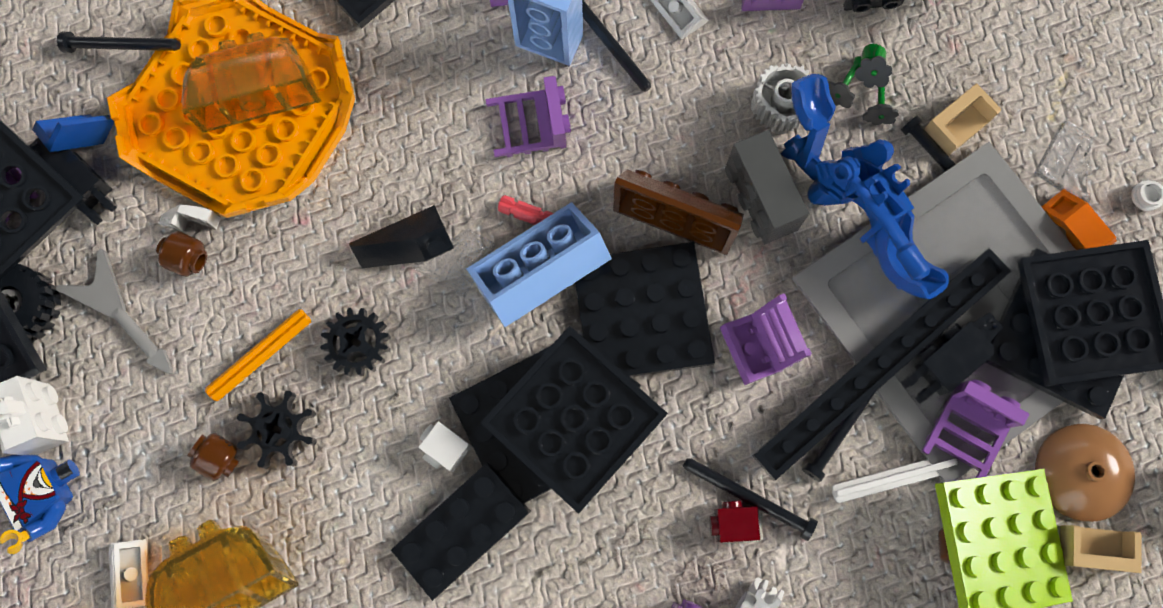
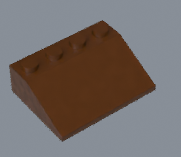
(676, 211)

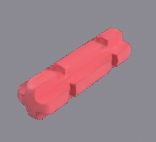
(522, 210)

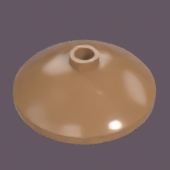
(1068, 464)

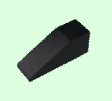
(404, 242)

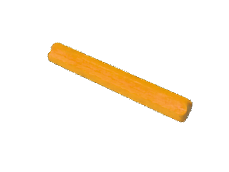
(257, 355)

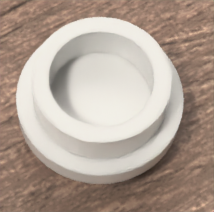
(1147, 195)

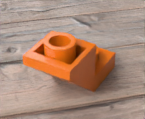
(1080, 221)

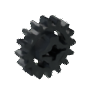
(348, 351)

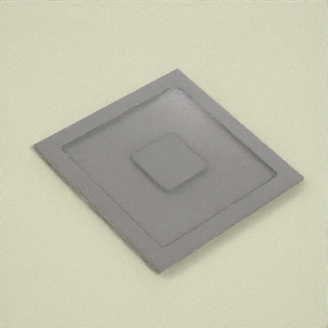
(955, 221)

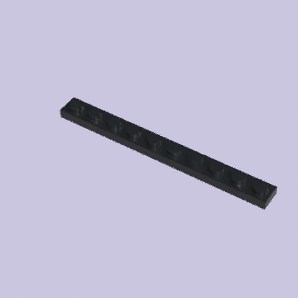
(880, 364)

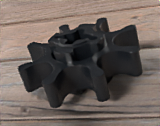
(273, 442)

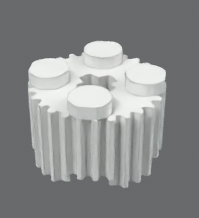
(769, 98)

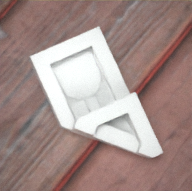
(180, 215)

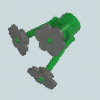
(872, 70)

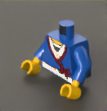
(33, 496)

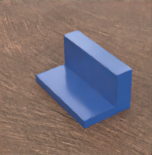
(73, 131)

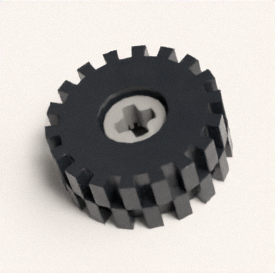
(35, 299)

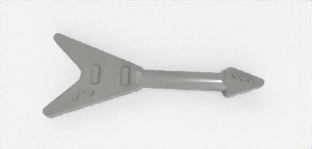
(106, 298)

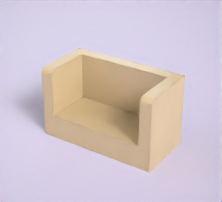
(962, 119)
(1101, 548)

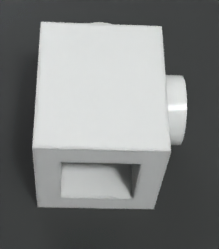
(443, 447)

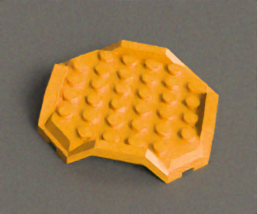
(246, 162)

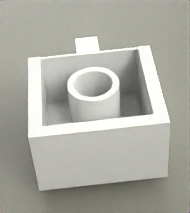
(30, 417)

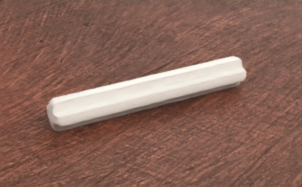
(888, 479)

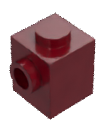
(735, 523)

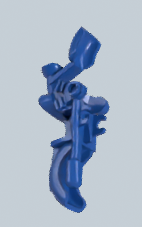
(861, 180)

